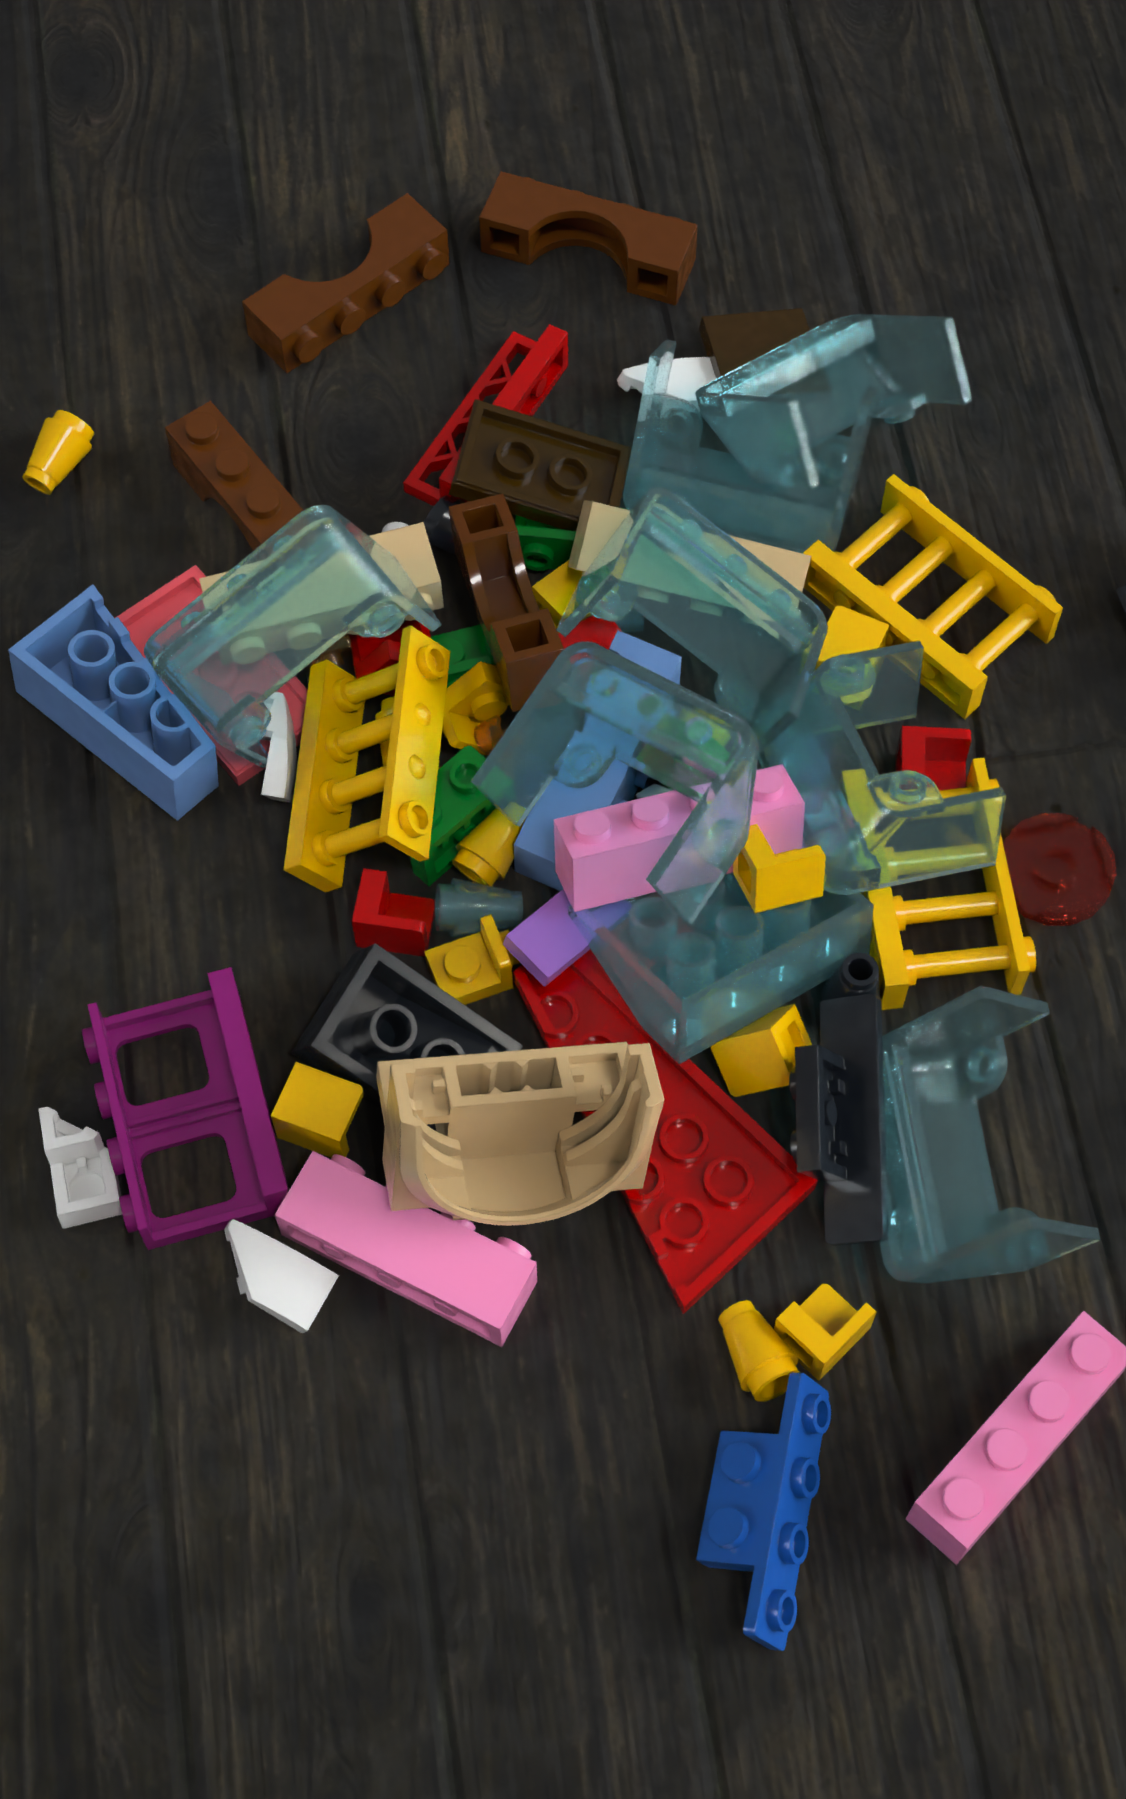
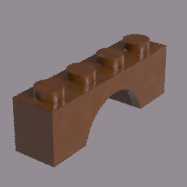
(534, 217)
(302, 317)
(226, 469)
(495, 574)

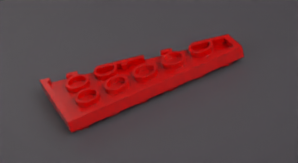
(711, 1170)

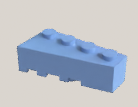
(112, 702)
(535, 842)

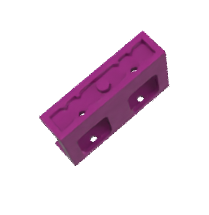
(227, 1107)

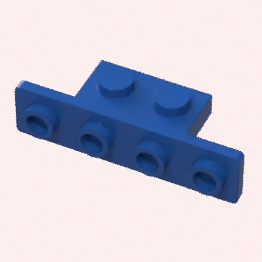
(763, 1505)

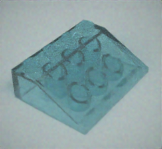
(727, 966)

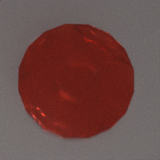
(1059, 869)

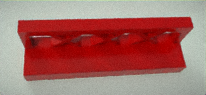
(520, 392)

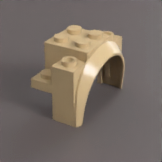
(507, 1130)

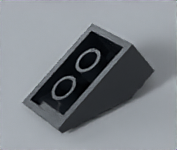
(389, 1014)

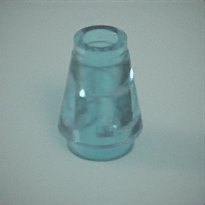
(465, 902)

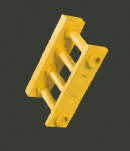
(946, 673)
(329, 756)
(891, 914)

